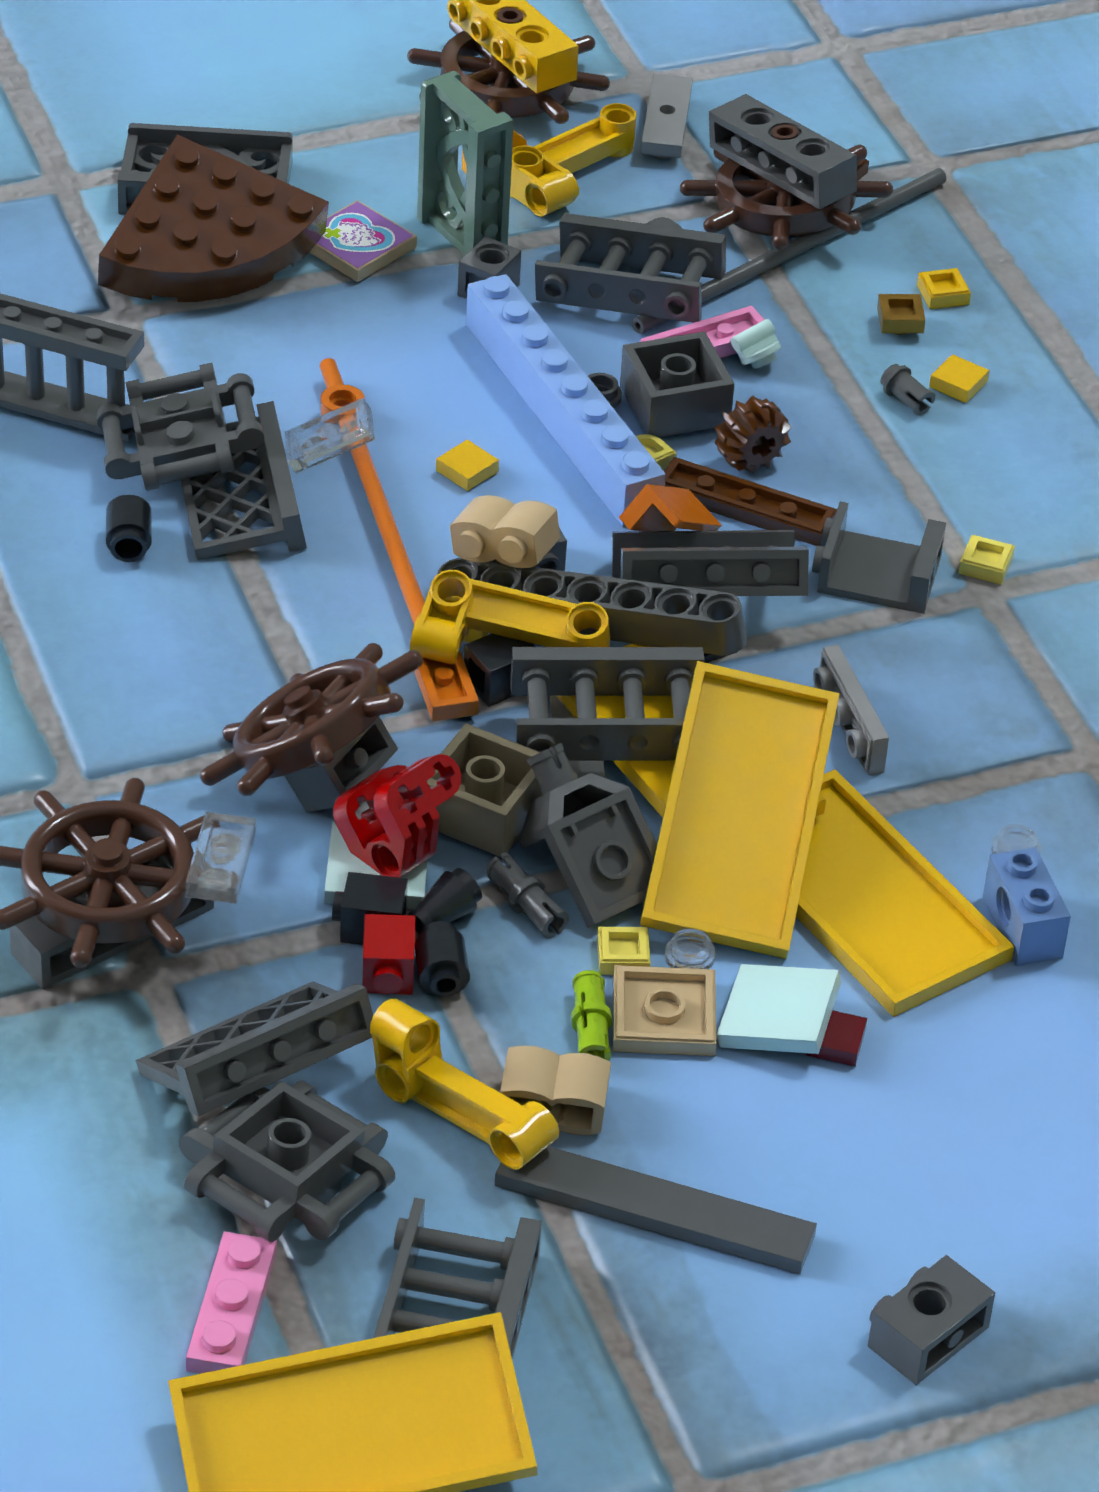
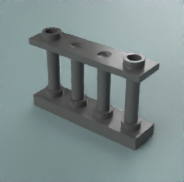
(636, 246)
(77, 339)
(714, 560)
(603, 672)
(506, 1295)

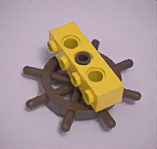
(521, 54)

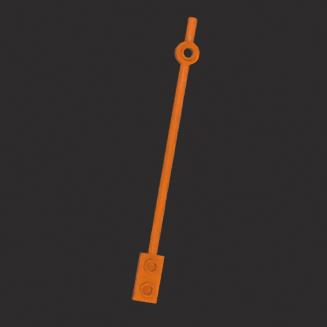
(443, 685)

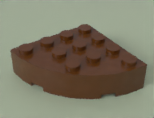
(208, 229)

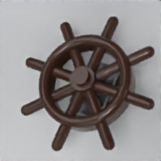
(318, 730)

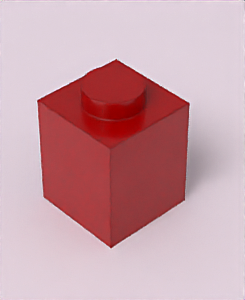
(388, 954)

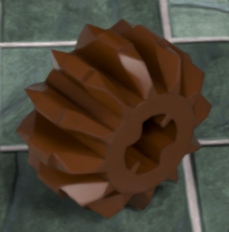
(752, 434)

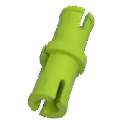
(591, 1015)

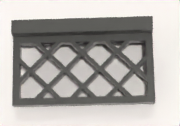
(277, 495)
(261, 1045)

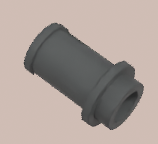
(899, 382)

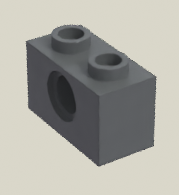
(930, 1319)

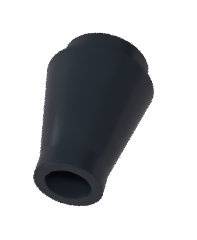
(448, 899)

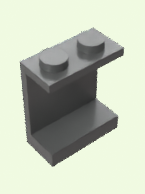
(877, 567)

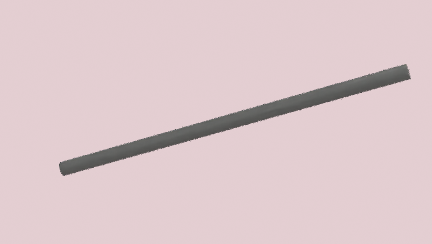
(804, 243)

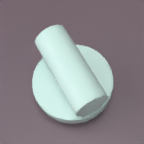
(757, 344)

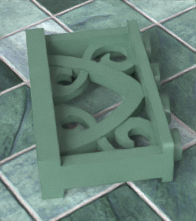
(454, 118)

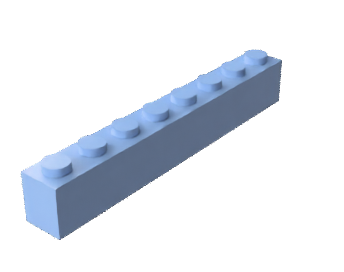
(560, 393)

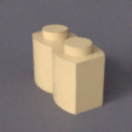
(505, 531)
(566, 1084)

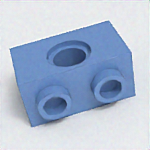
(1026, 905)

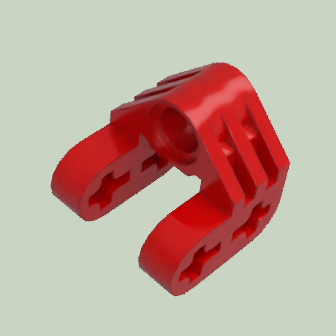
(401, 817)

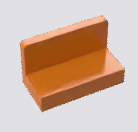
(666, 510)

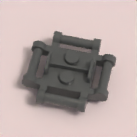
(180, 432)
(291, 1153)

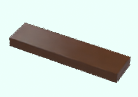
(750, 501)

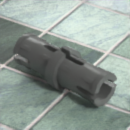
(527, 895)

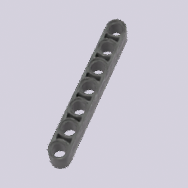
(635, 609)

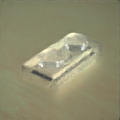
(329, 435)
(220, 857)

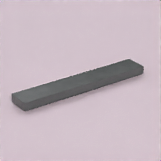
(663, 1207)

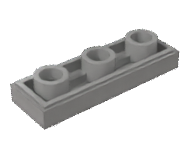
(666, 116)
(854, 712)

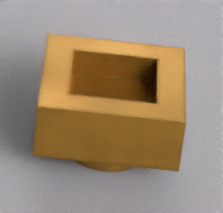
(901, 313)

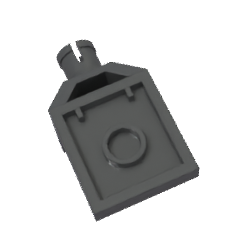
(593, 835)

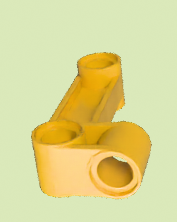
(544, 172)
(502, 612)
(413, 1068)

